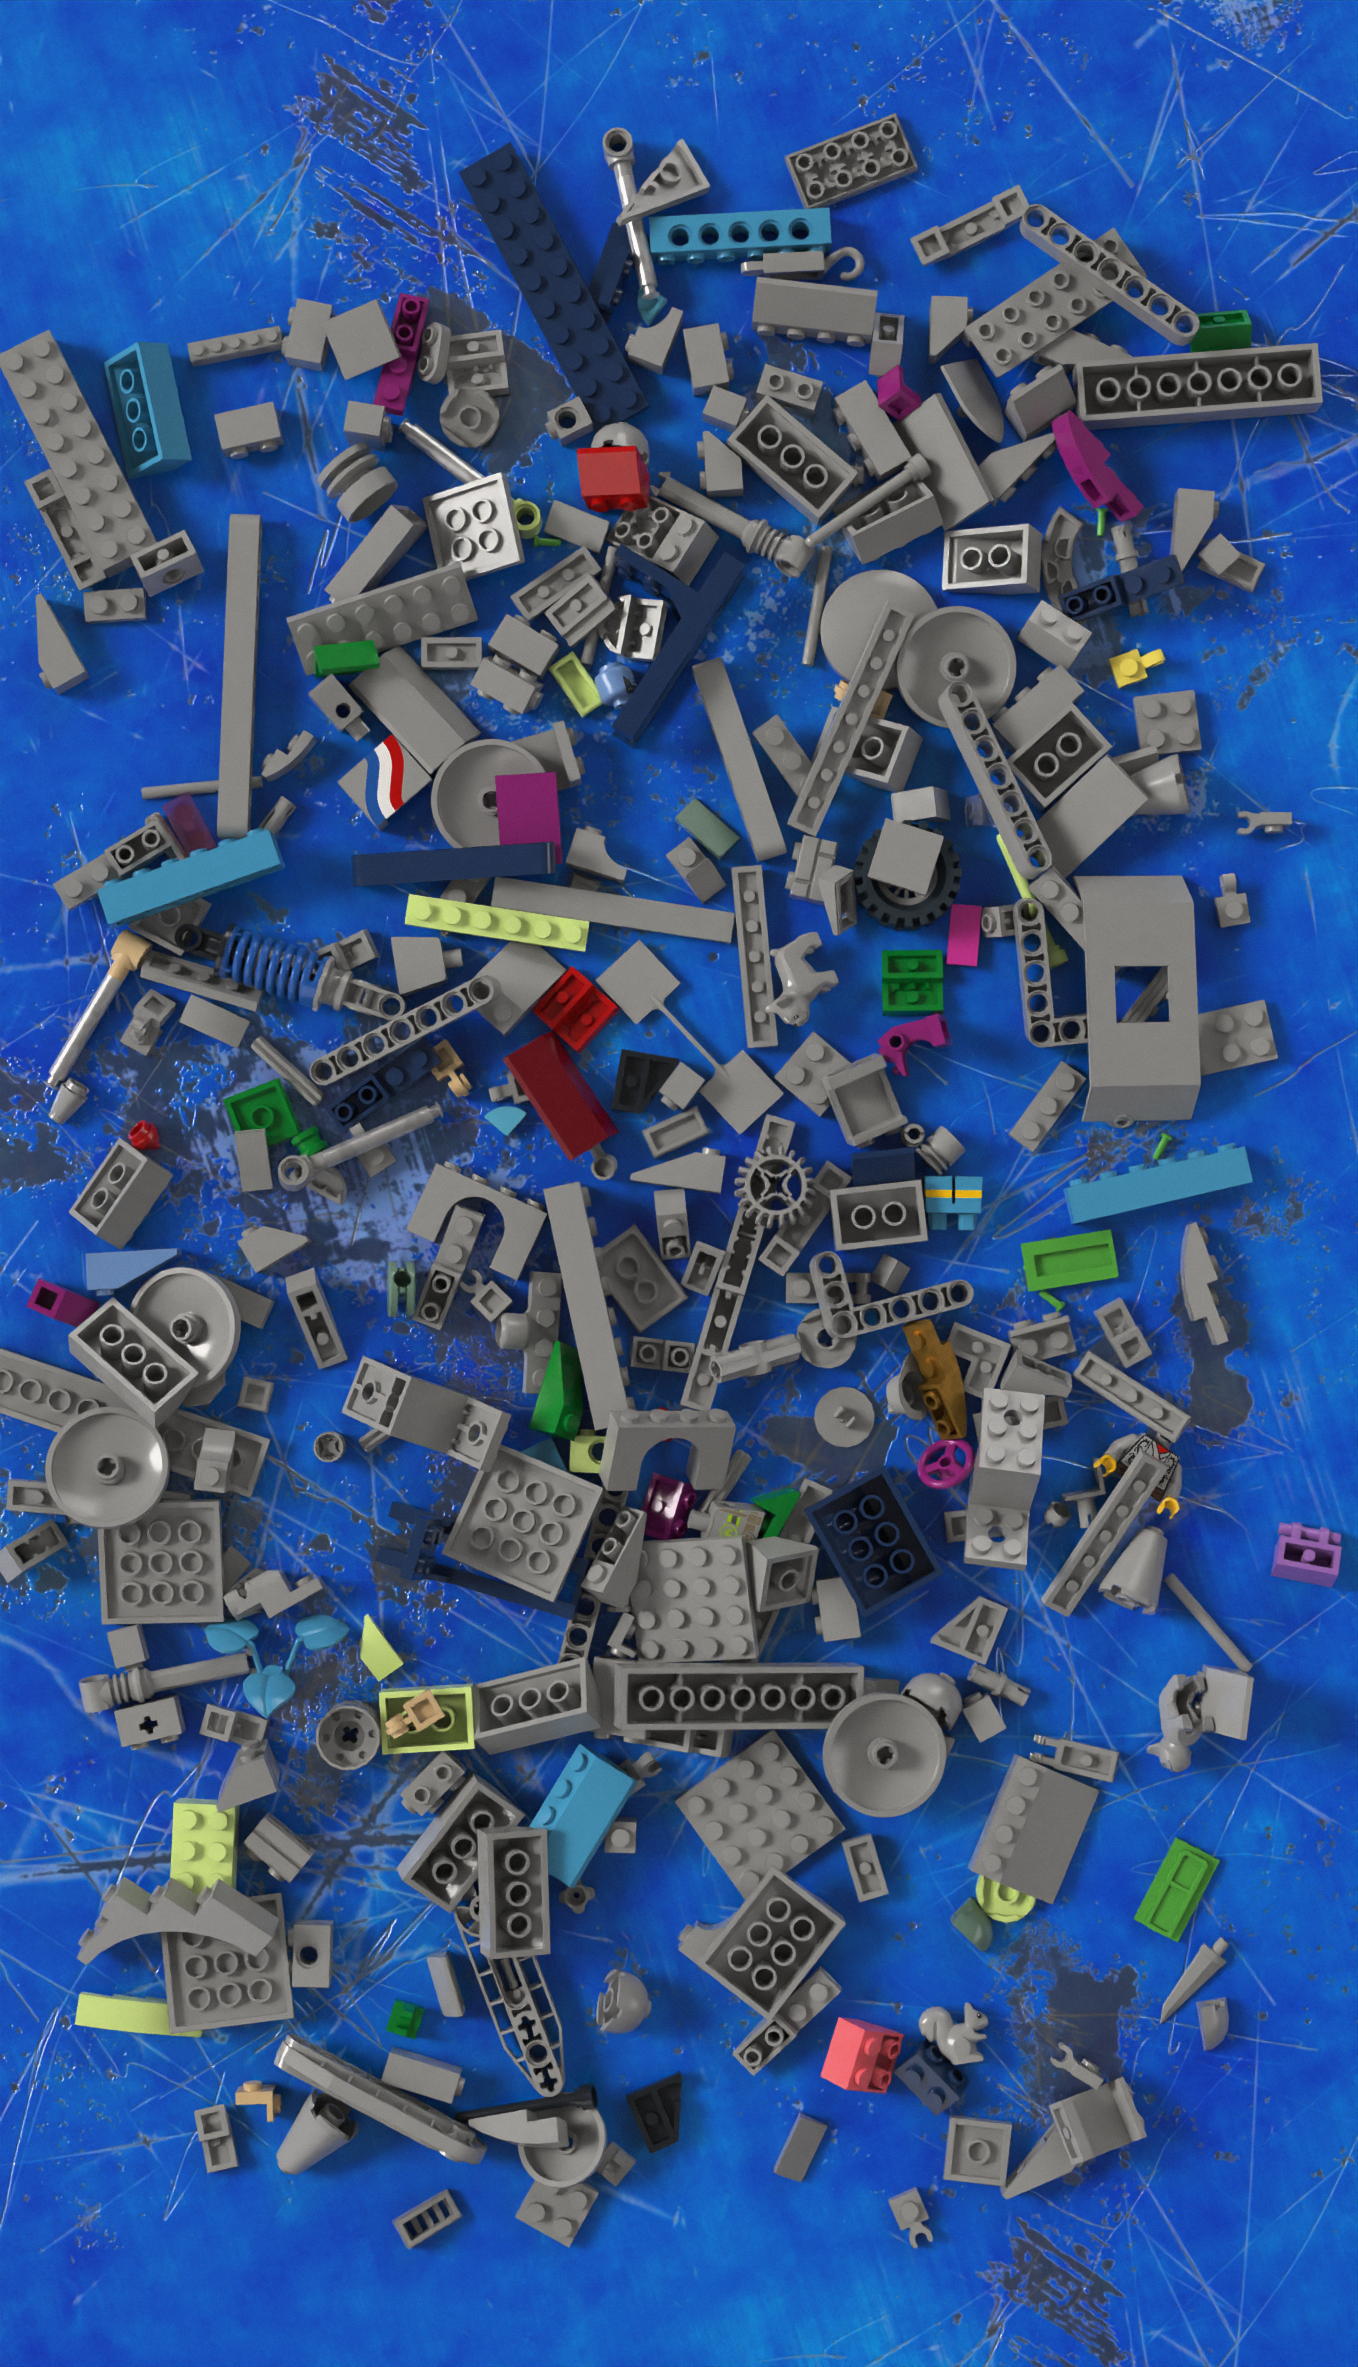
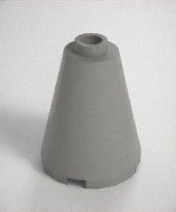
(1165, 786)
(1138, 1572)
(316, 2133)

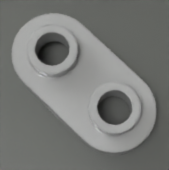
(434, 353)

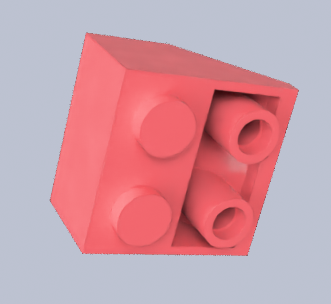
(861, 2056)

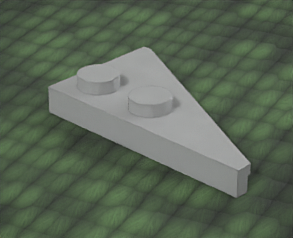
(672, 183)

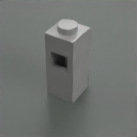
(423, 2075)

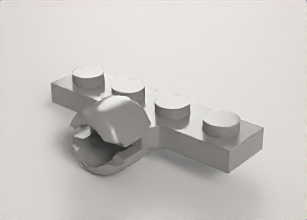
(535, 1329)

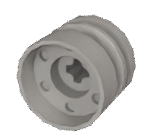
(357, 482)
(343, 1751)

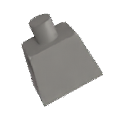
(422, 963)

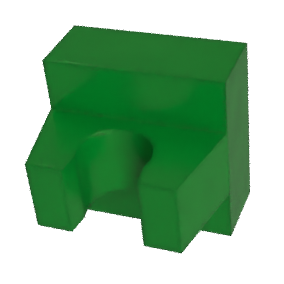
(405, 2019)

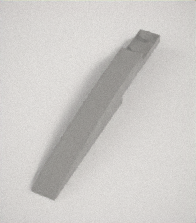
(733, 1276)

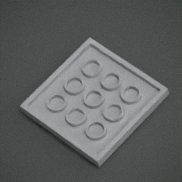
(524, 1523)
(164, 1566)
(694, 1601)
(759, 1813)
(223, 1985)

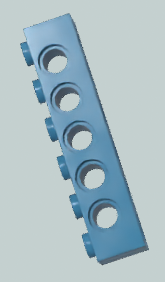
(725, 225)

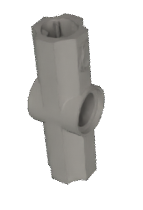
(754, 1358)

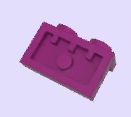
(667, 1507)

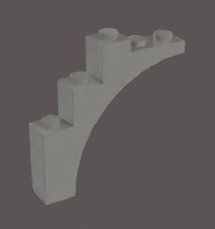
(175, 1908)

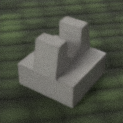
(615, 2163)

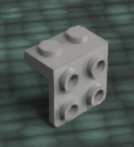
(556, 754)

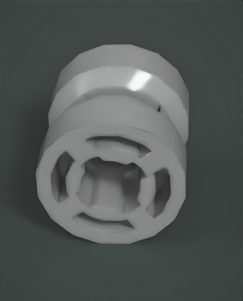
(325, 1446)

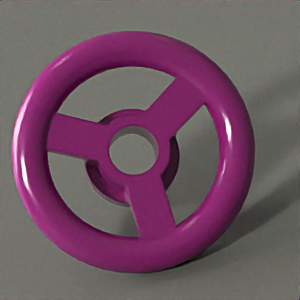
(947, 1465)

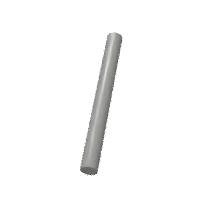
(605, 582)
(817, 606)
(192, 788)
(1208, 1623)

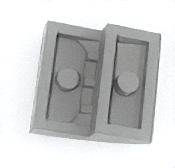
(478, 362)

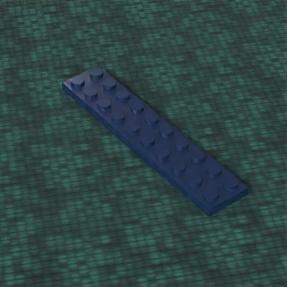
(554, 288)

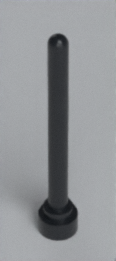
(583, 2097)

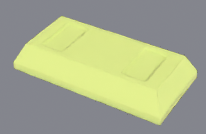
(576, 684)

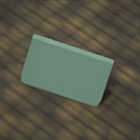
(707, 829)

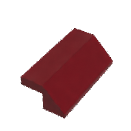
(560, 1095)

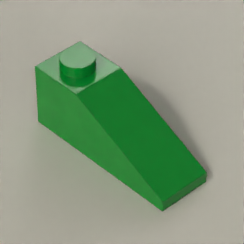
(560, 1396)

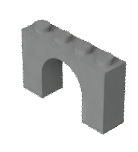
(448, 1188)
(635, 1432)

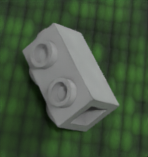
(508, 685)
(432, 1782)

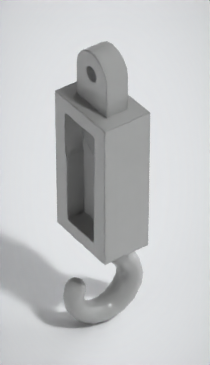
(802, 265)

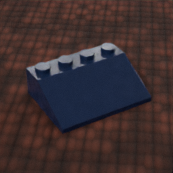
(873, 1541)

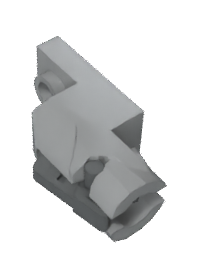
(268, 1591)

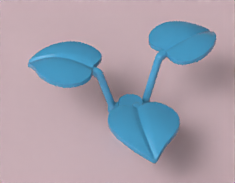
(272, 1686)

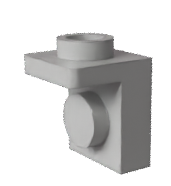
(999, 920)
(624, 1629)

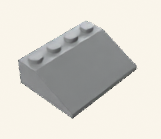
(1033, 1829)
(772, 1942)

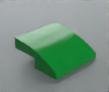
(912, 982)

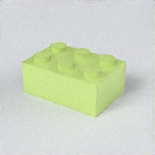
(450, 1732)
(204, 1844)

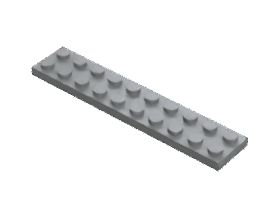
(55, 1396)

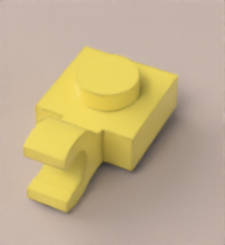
(1131, 668)

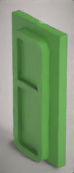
(1069, 1260)
(1176, 1889)

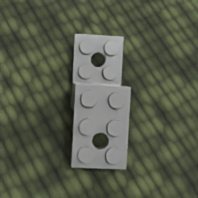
(426, 1414)
(1004, 1479)

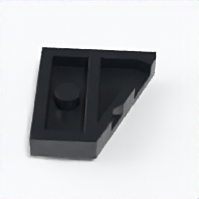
(640, 1079)
(658, 2111)

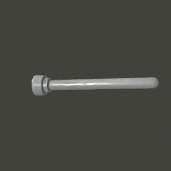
(915, 469)

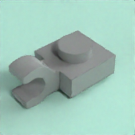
(1270, 821)
(1232, 907)
(150, 1010)
(508, 1090)
(374, 1159)
(643, 1767)
(1084, 2071)

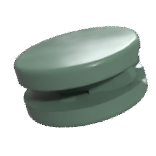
(401, 1288)

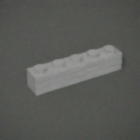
(235, 346)
(1149, 999)

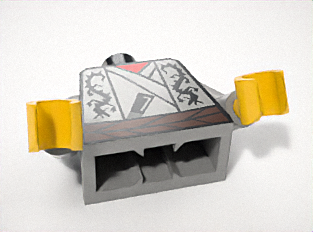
(1124, 1450)

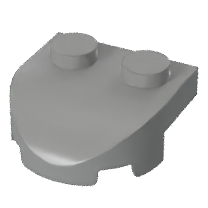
(635, 628)

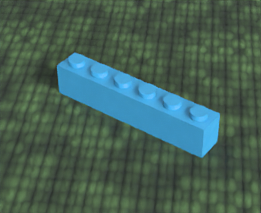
(190, 878)
(1157, 1185)

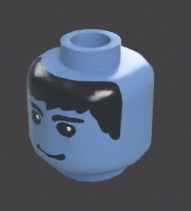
(615, 684)

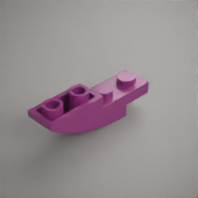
(399, 374)
(1085, 461)

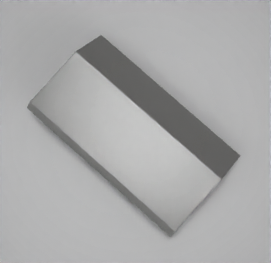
(414, 709)

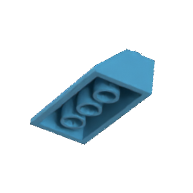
(147, 409)
(581, 1811)

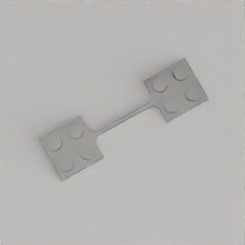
(738, 1088)

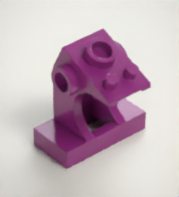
(931, 1029)

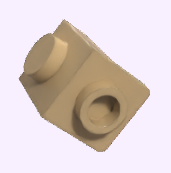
(255, 2093)

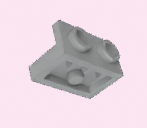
(1044, 1338)

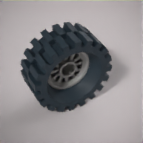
(906, 911)

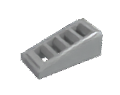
(838, 887)
(421, 2235)

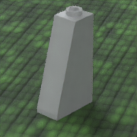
(377, 553)

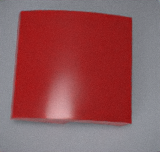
(575, 1010)

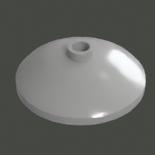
(574, 2165)

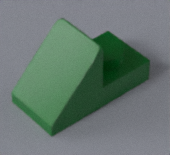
(779, 1505)

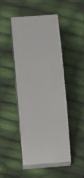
(706, 1742)
(524, 2129)

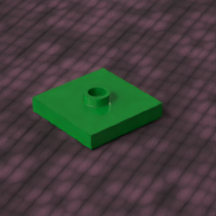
(266, 1108)

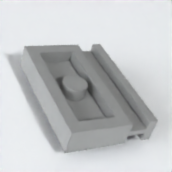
(581, 610)

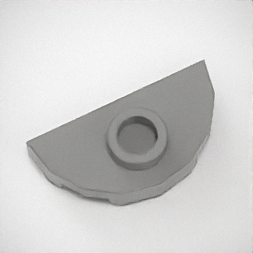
(327, 1183)

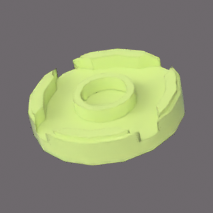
(996, 1901)

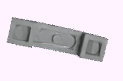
(972, 228)
(65, 529)
(792, 1238)

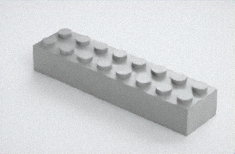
(1198, 386)
(77, 451)
(587, 1301)
(733, 1695)

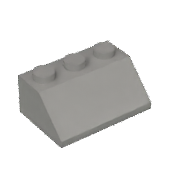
(891, 522)
(120, 1194)
(878, 1215)

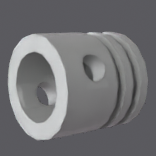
(940, 1150)

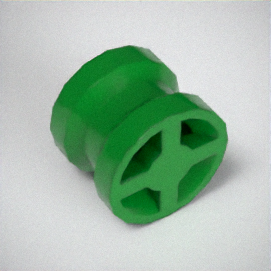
(309, 1142)

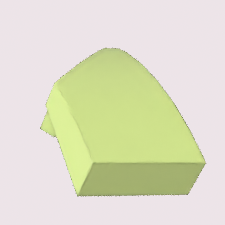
(377, 1651)

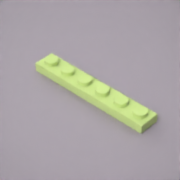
(496, 923)

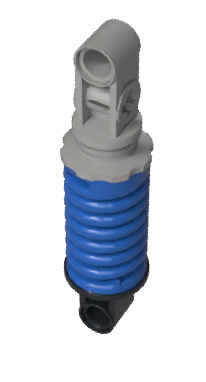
(284, 972)

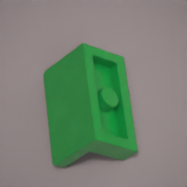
(1222, 331)
(344, 658)

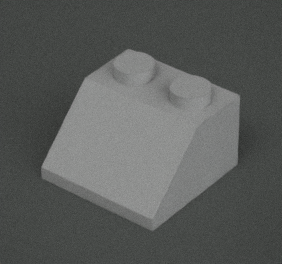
(249, 1776)

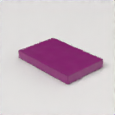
(529, 809)

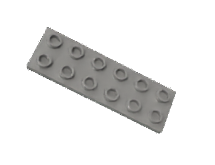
(1042, 311)

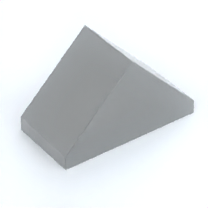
(921, 804)
(702, 1268)

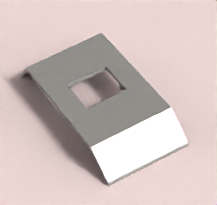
(1140, 1066)

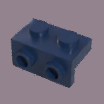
(932, 2077)

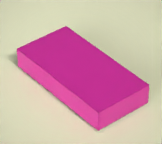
(963, 935)

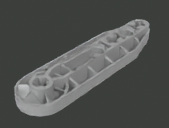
(518, 2003)
(379, 2100)

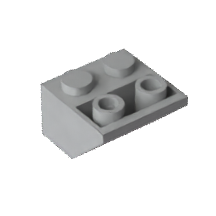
(1036, 405)

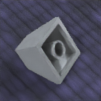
(780, 1572)

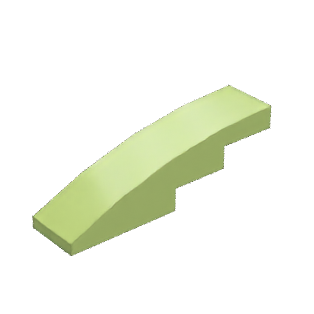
(126, 2014)

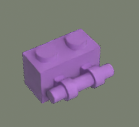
(1307, 1559)

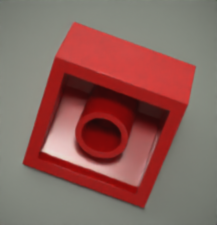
(613, 478)

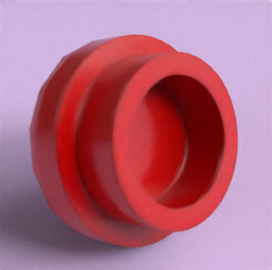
(144, 1136)

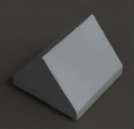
(889, 1273)

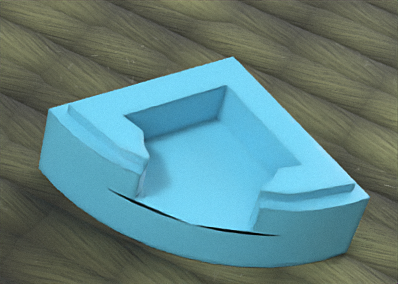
(650, 308)
(506, 1118)

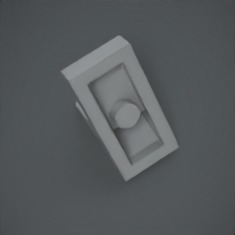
(696, 870)

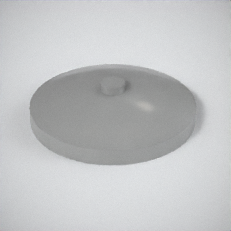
(855, 610)
(953, 647)
(466, 790)
(193, 1317)
(107, 1468)
(884, 1754)

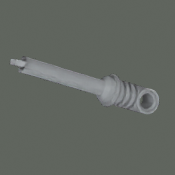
(789, 553)
(101, 1691)

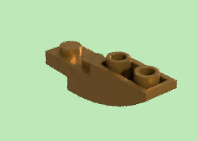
(943, 1382)

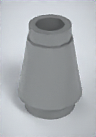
(68, 1100)

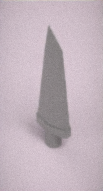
(1201, 1968)

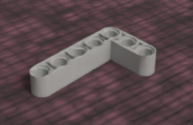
(1042, 985)
(883, 1308)

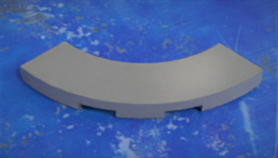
(1057, 556)

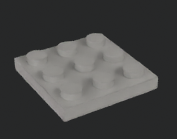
(475, 527)

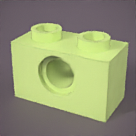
(581, 1453)

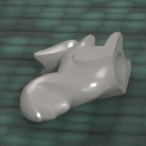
(955, 2041)

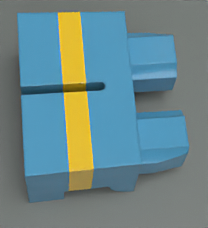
(965, 1203)

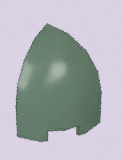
(973, 1924)

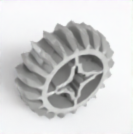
(765, 1178)

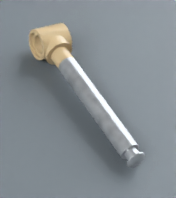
(128, 954)

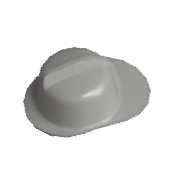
(903, 1391)

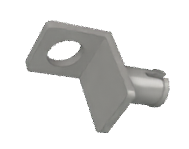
(1085, 1498)

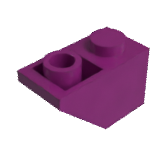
(61, 1303)

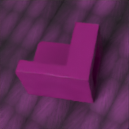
(895, 396)

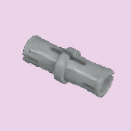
(998, 1684)

